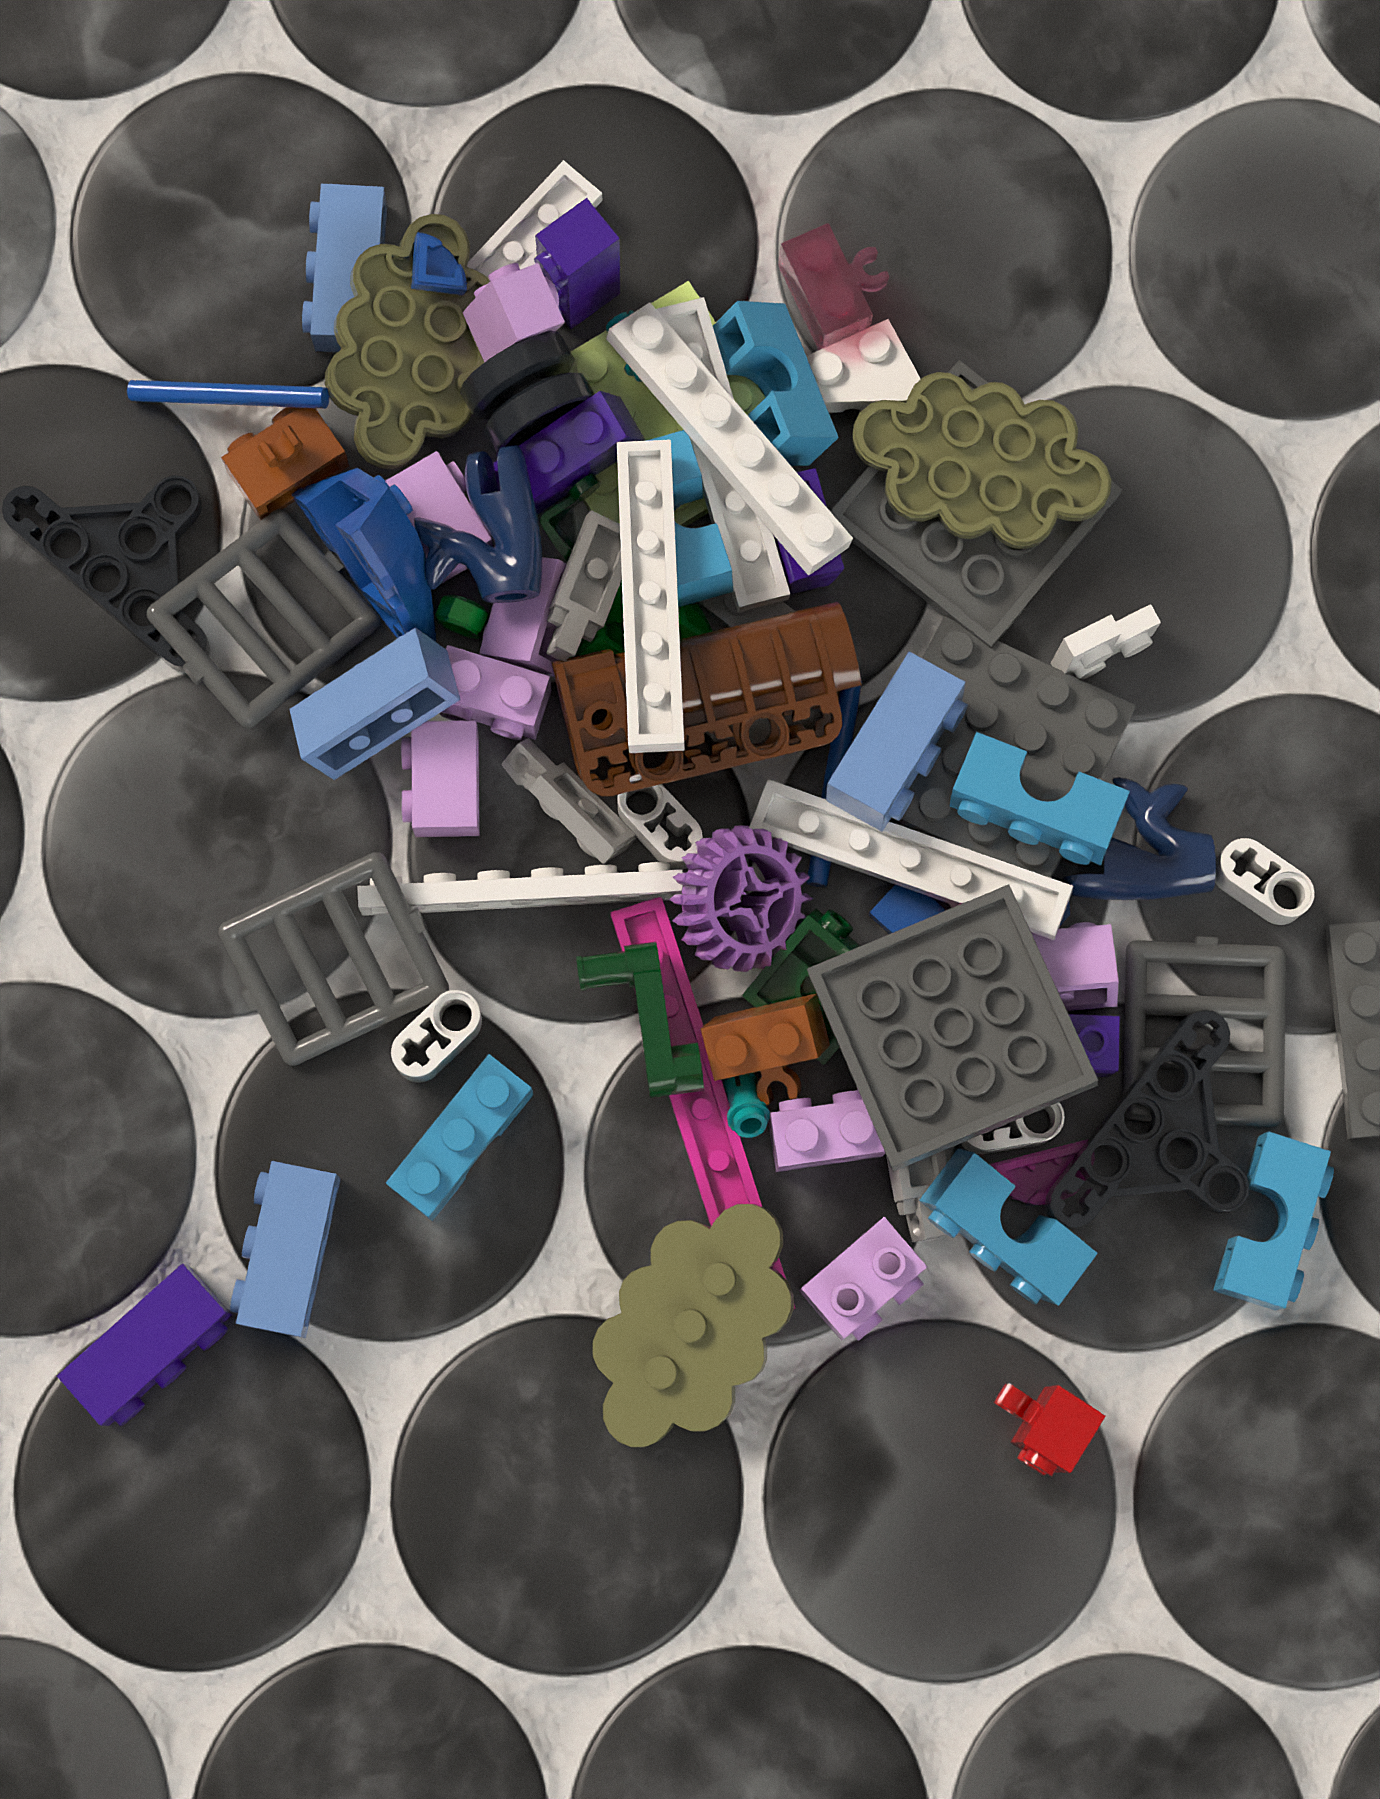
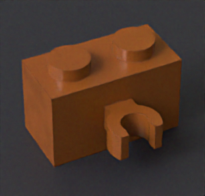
(283, 459)
(767, 1042)

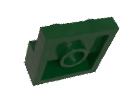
(787, 978)

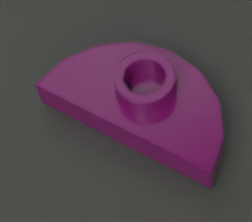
(1038, 1171)

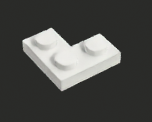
(1088, 648)

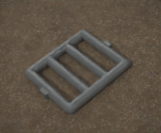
(285, 681)
(1270, 1009)
(338, 1027)

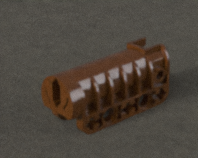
(727, 679)

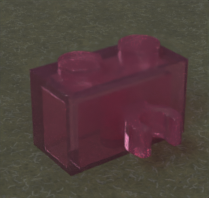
(827, 286)

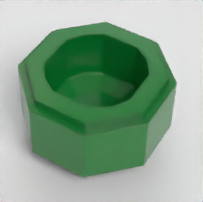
(462, 616)

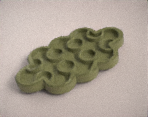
(404, 349)
(981, 460)
(693, 1325)

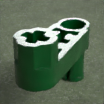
(668, 1067)

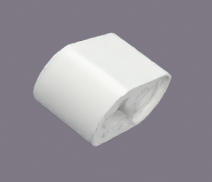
(677, 822)
(1259, 862)
(419, 1037)
(1024, 1138)

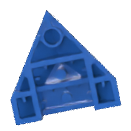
(376, 544)

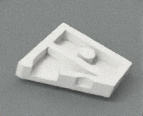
(864, 369)

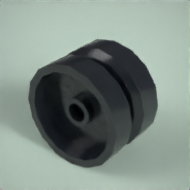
(524, 389)

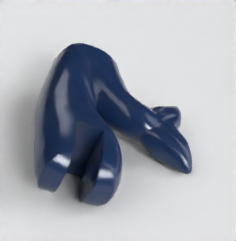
(514, 565)
(1184, 860)

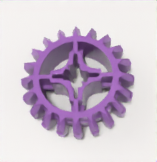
(718, 880)

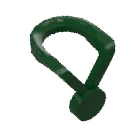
(553, 517)

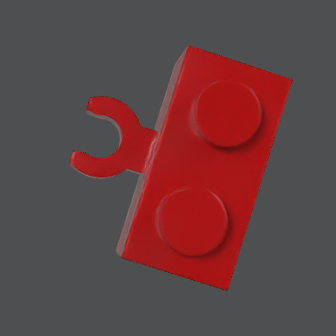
(1053, 1427)

